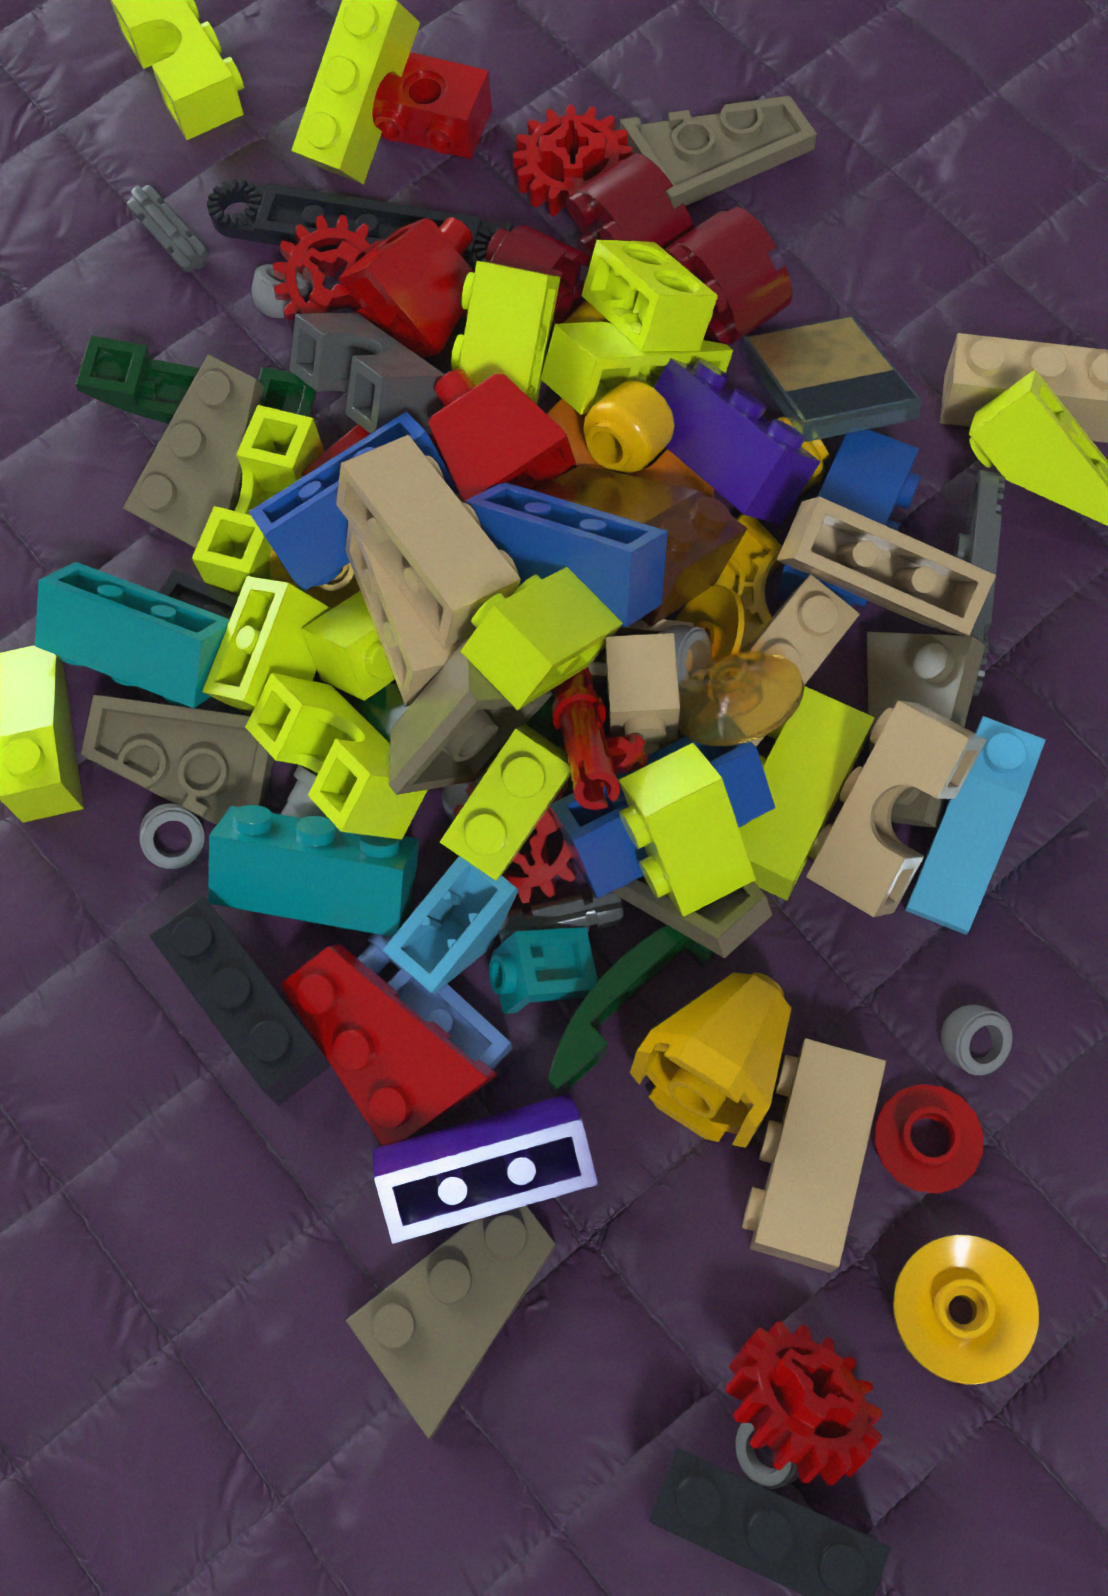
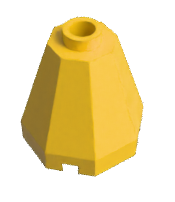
(718, 1057)

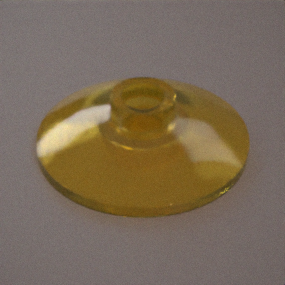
(739, 698)

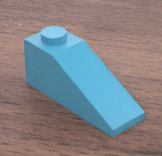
(975, 828)

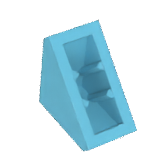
(452, 925)

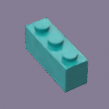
(128, 632)
(311, 871)

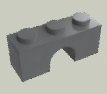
(374, 369)

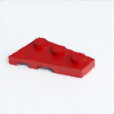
(383, 1052)

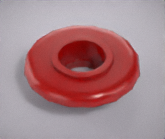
(906, 1162)

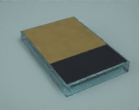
(830, 378)

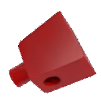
(414, 283)
(496, 435)

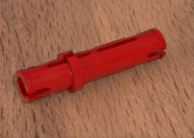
(581, 723)

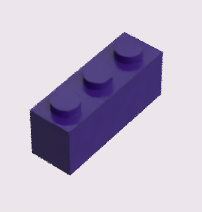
(731, 442)
(482, 1167)

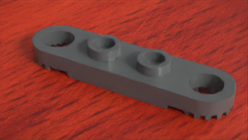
(981, 547)

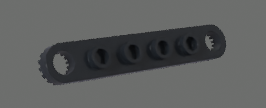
(279, 209)

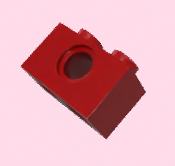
(434, 105)

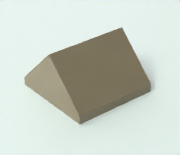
(453, 729)

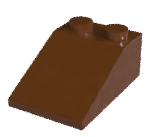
(698, 526)

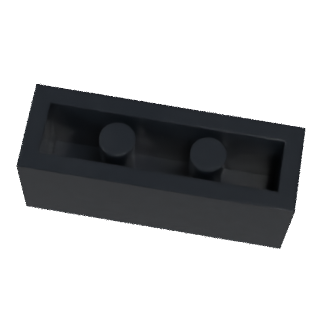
(240, 1001)
(765, 1530)

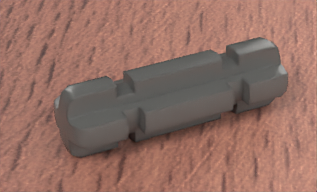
(167, 228)
(565, 913)

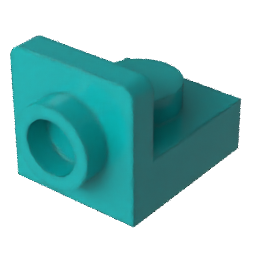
(542, 967)

